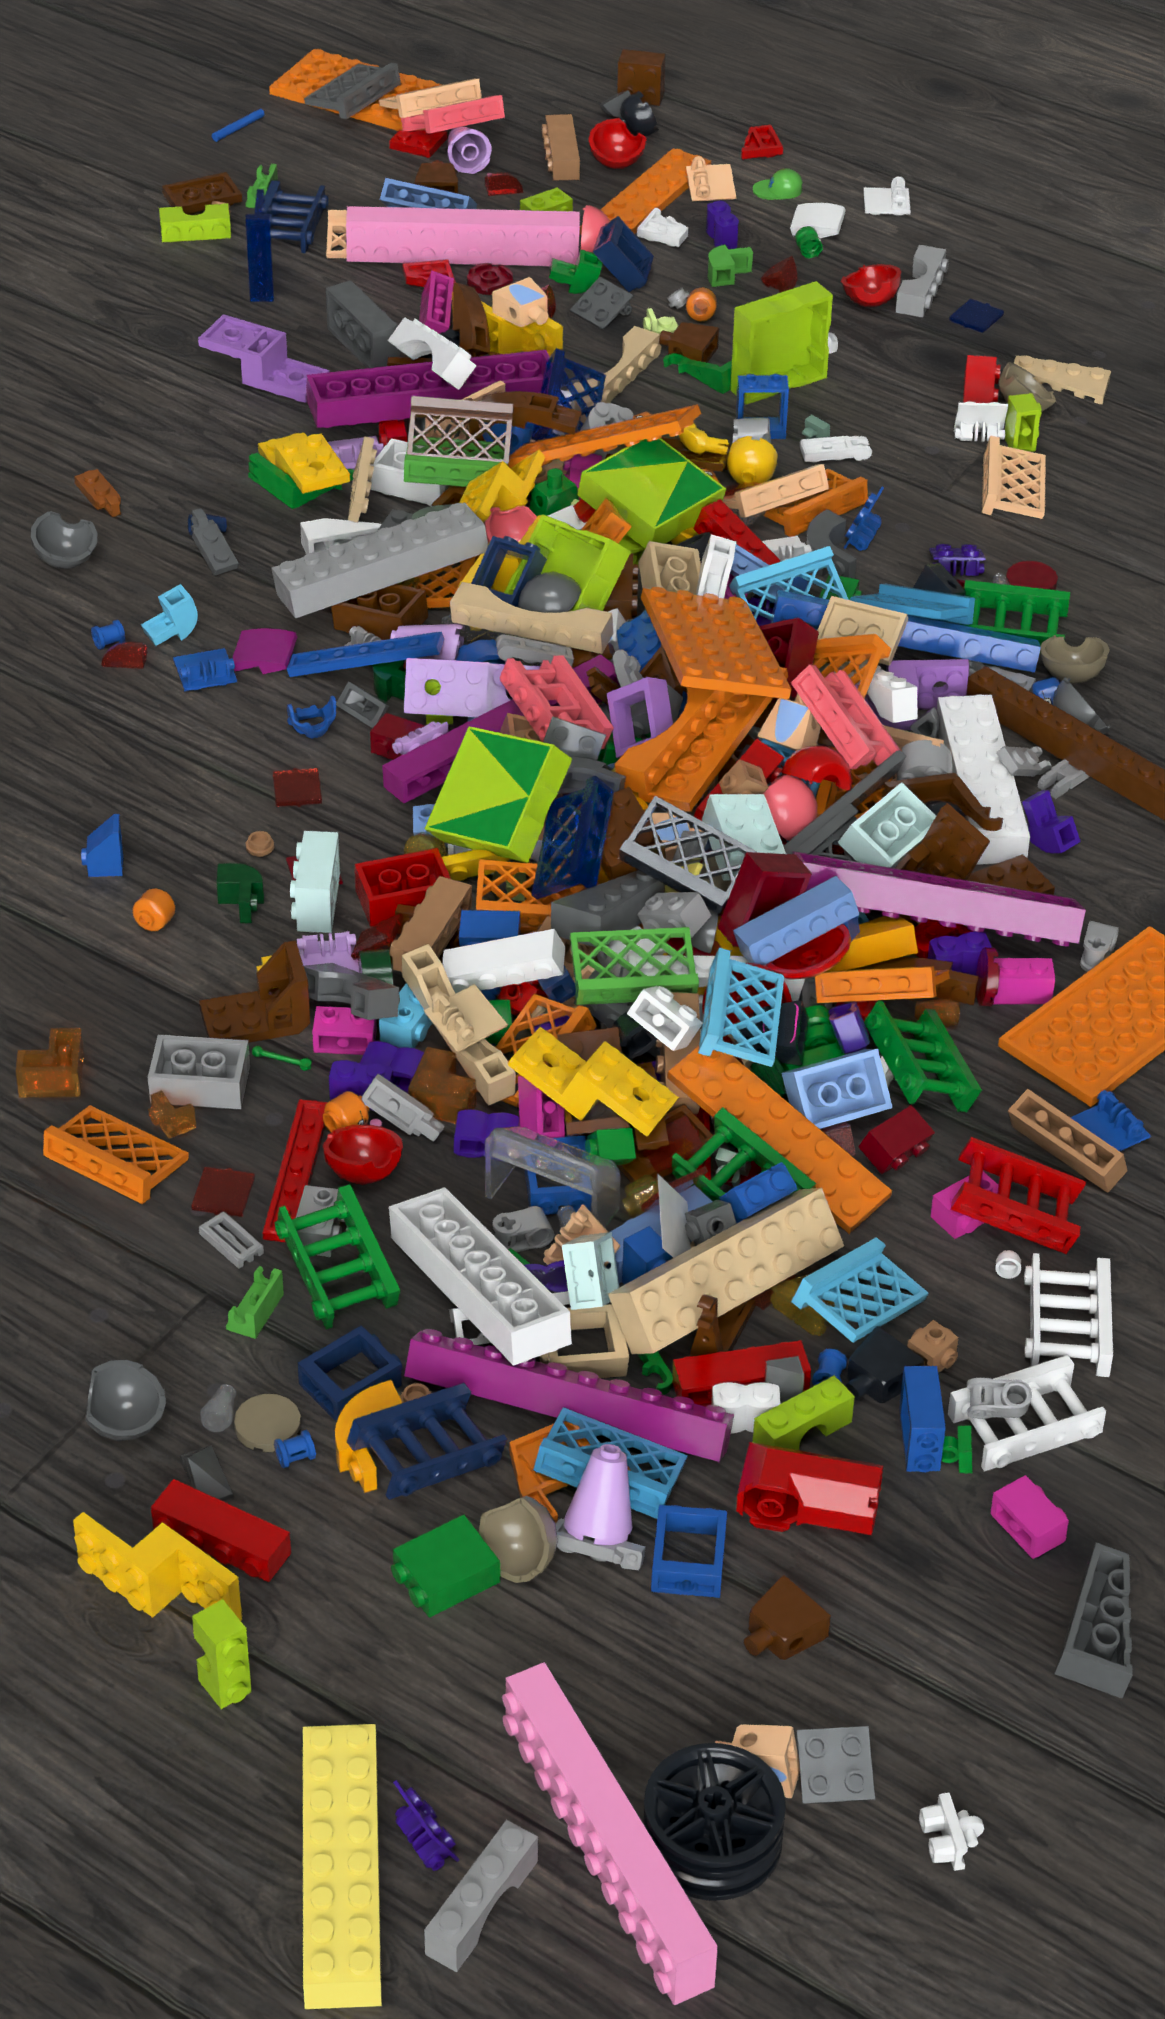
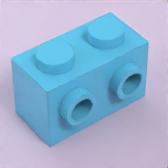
(410, 1024)

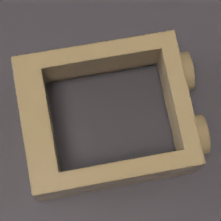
(606, 1364)

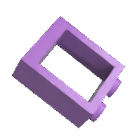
(658, 710)

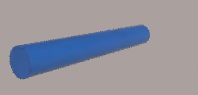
(235, 126)

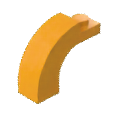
(364, 1403)

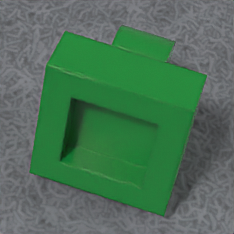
(959, 1449)

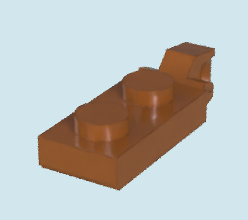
(99, 491)

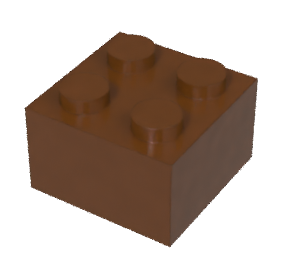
(642, 73)

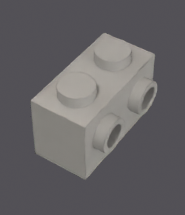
(675, 911)
(312, 1200)

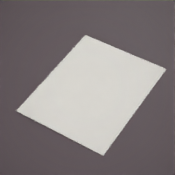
(673, 1220)

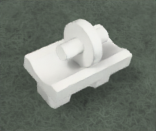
(954, 1831)

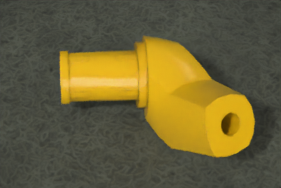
(699, 442)

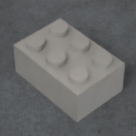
(200, 1071)

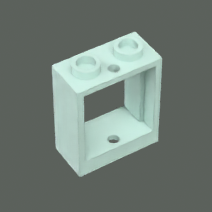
(585, 1270)

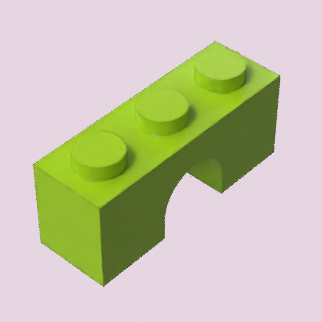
(211, 224)
(823, 1405)
(225, 1665)

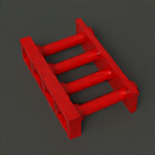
(1011, 1215)

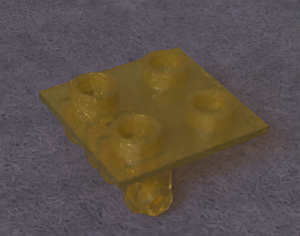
(806, 1317)

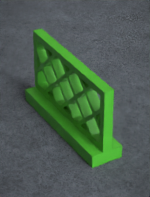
(447, 470)
(628, 988)

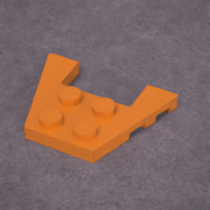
(523, 1458)

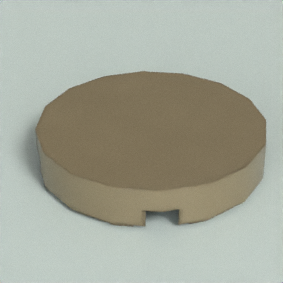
(266, 1419)

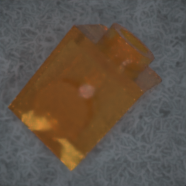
(171, 1120)

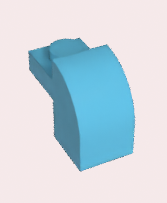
(177, 619)

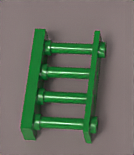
(1018, 599)
(939, 1048)
(750, 1149)
(357, 1233)

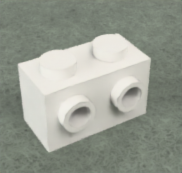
(665, 1017)

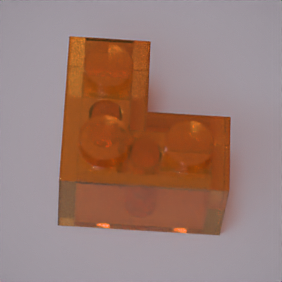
(55, 1070)
(439, 1086)

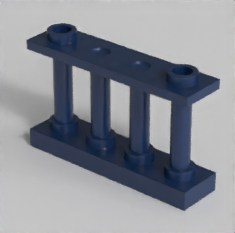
(276, 196)
(426, 1414)

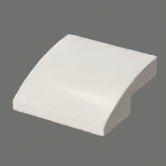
(823, 217)

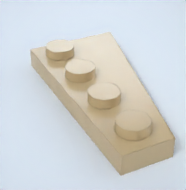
(1073, 377)
(360, 486)

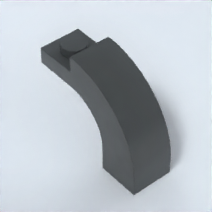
(829, 530)
(584, 768)

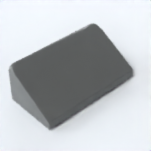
(786, 1374)

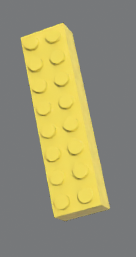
(341, 1868)

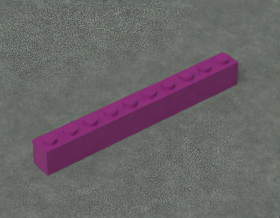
(431, 762)
(550, 1387)

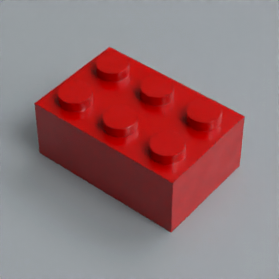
(396, 881)

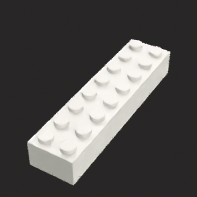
(974, 737)
(480, 1276)

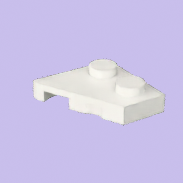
(662, 230)

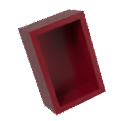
(760, 886)

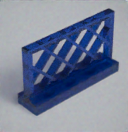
(260, 252)
(552, 382)
(586, 841)

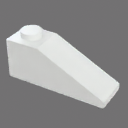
(325, 532)

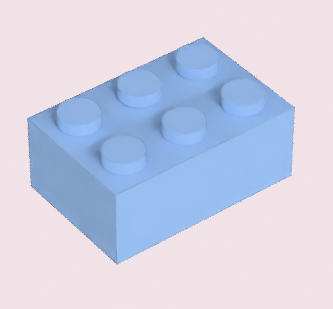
(839, 1088)

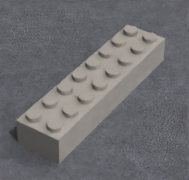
(380, 559)

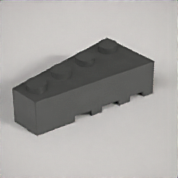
(604, 906)
(1099, 1631)

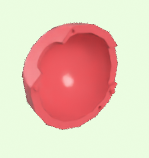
(592, 223)
(509, 523)
(791, 805)

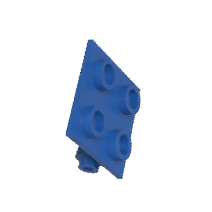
(866, 525)
(205, 669)
(1112, 1122)

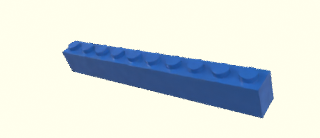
(929, 635)

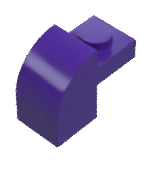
(1046, 829)

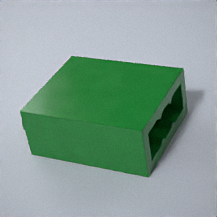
(445, 1566)

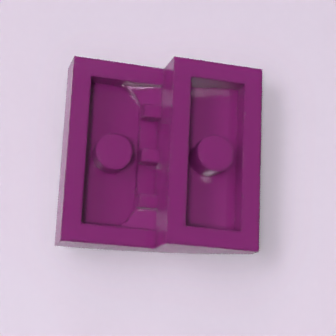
(264, 648)

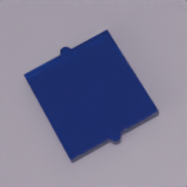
(976, 315)

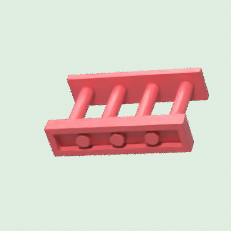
(456, 115)

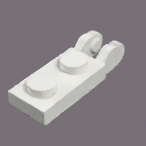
(835, 448)

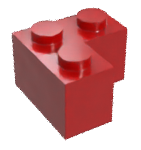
(979, 379)

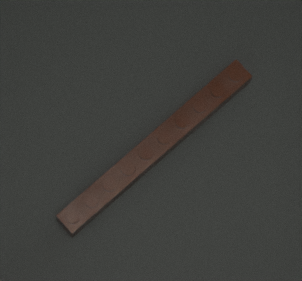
(1073, 740)

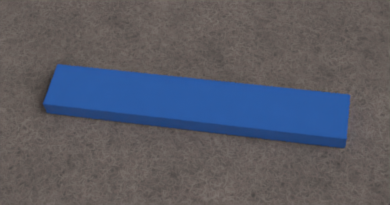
(365, 654)

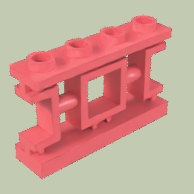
(553, 682)
(845, 716)

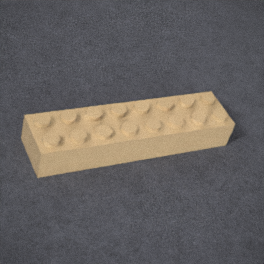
(727, 1266)

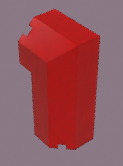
(808, 1488)

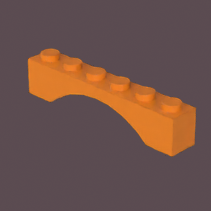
(649, 761)

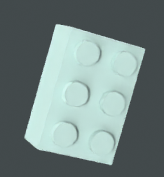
(745, 820)
(888, 829)
(316, 881)

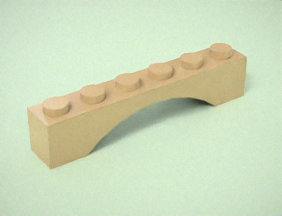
(638, 351)
(579, 629)
(481, 1060)

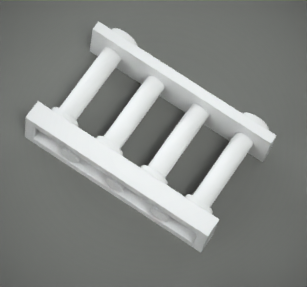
(1098, 1303)
(1042, 1379)

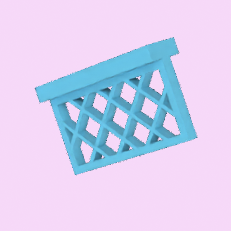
(788, 570)
(719, 985)
(844, 1275)

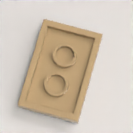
(854, 618)

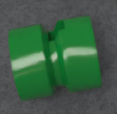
(819, 1028)

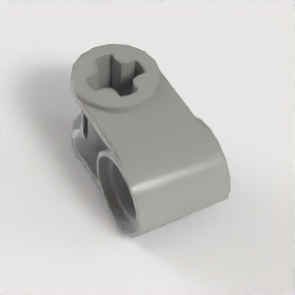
(1098, 944)
(524, 1229)
(995, 1398)

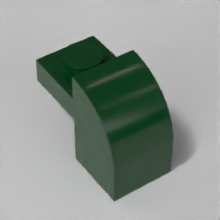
(389, 680)
(240, 886)
(376, 964)

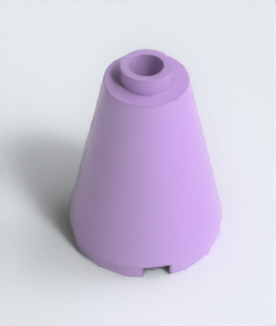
(468, 149)
(451, 634)
(602, 1499)

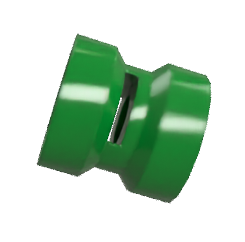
(808, 242)

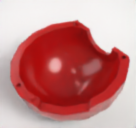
(615, 145)
(872, 284)
(819, 764)
(363, 1152)

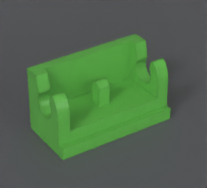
(262, 182)
(257, 1304)

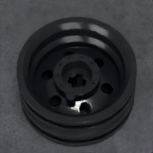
(717, 1799)

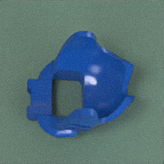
(327, 712)

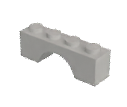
(917, 294)
(459, 1921)

